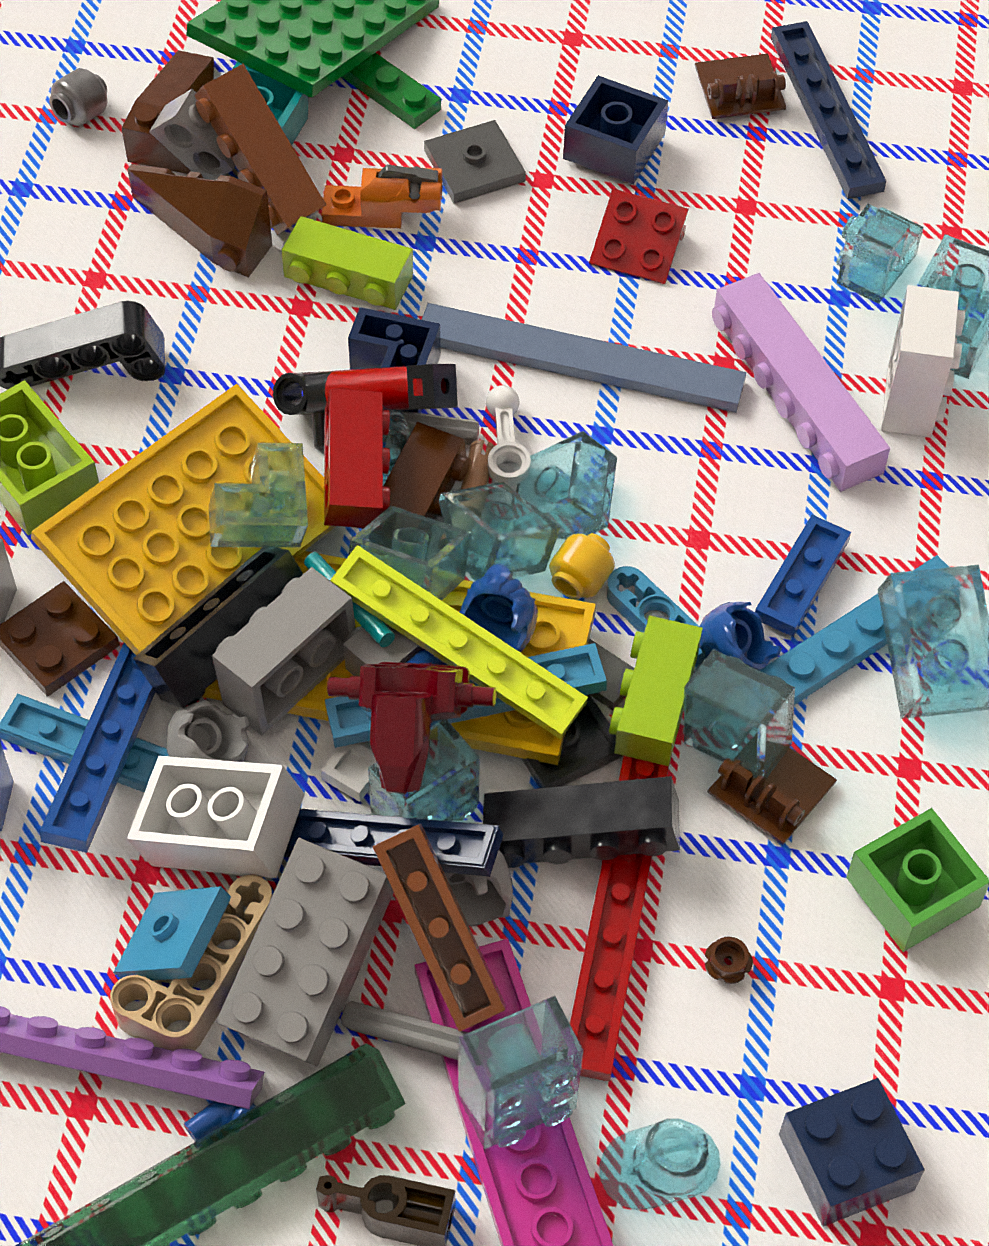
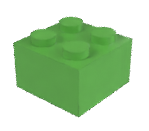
(917, 879)

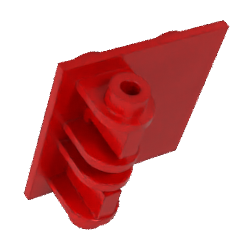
(639, 236)

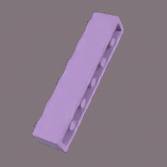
(800, 382)

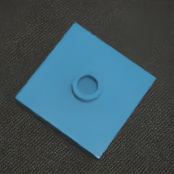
(173, 934)

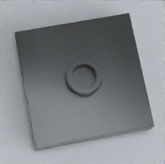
(475, 161)

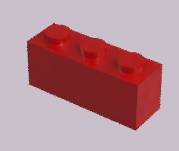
(355, 458)

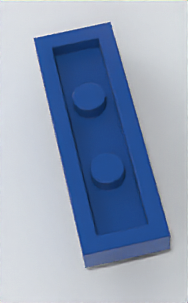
(802, 575)

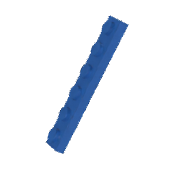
(99, 757)

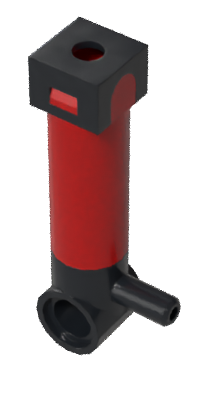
(401, 388)

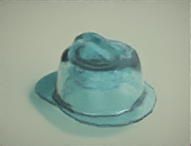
(659, 1164)

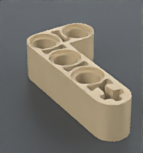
(180, 999)

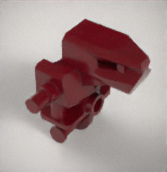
(403, 706)

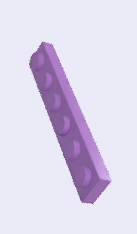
(129, 1059)

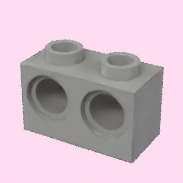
(191, 138)

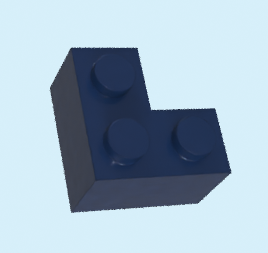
(392, 341)

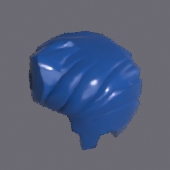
(502, 607)
(738, 634)

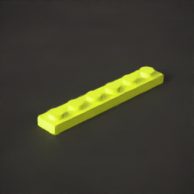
(459, 641)

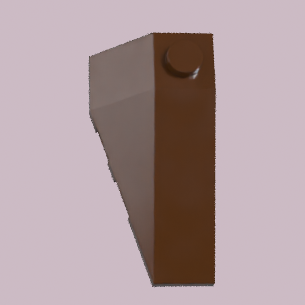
(177, 77)
(218, 217)

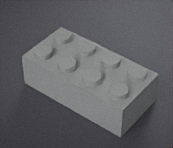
(307, 952)

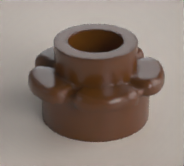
(728, 948)

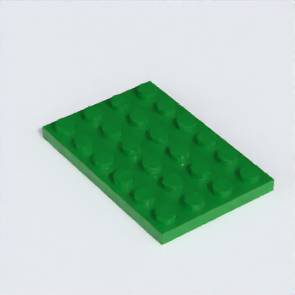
(305, 40)

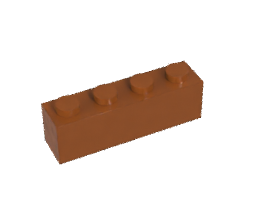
(258, 146)
(440, 927)

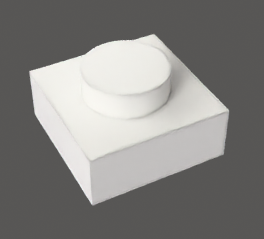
(349, 770)

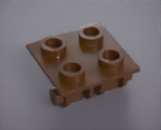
(741, 86)
(780, 800)

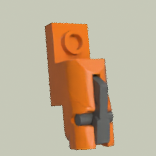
(384, 197)

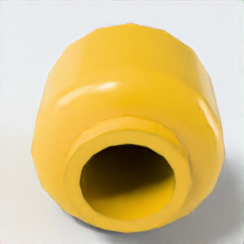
(581, 566)

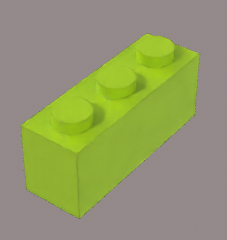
(347, 262)
(655, 690)

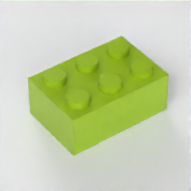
(38, 460)

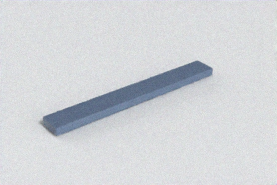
(587, 358)

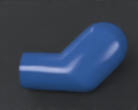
(212, 1118)

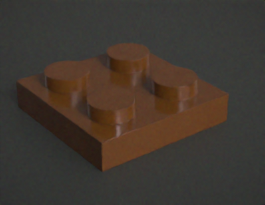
(56, 638)

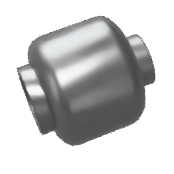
(78, 97)

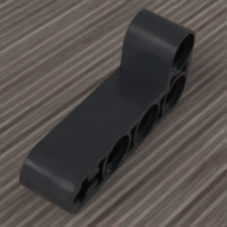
(83, 343)

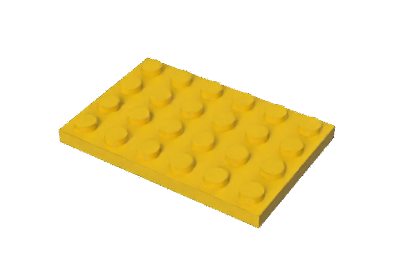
(143, 532)

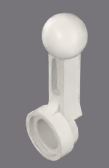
(503, 404)

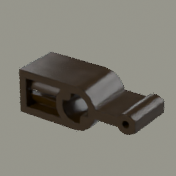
(419, 1213)

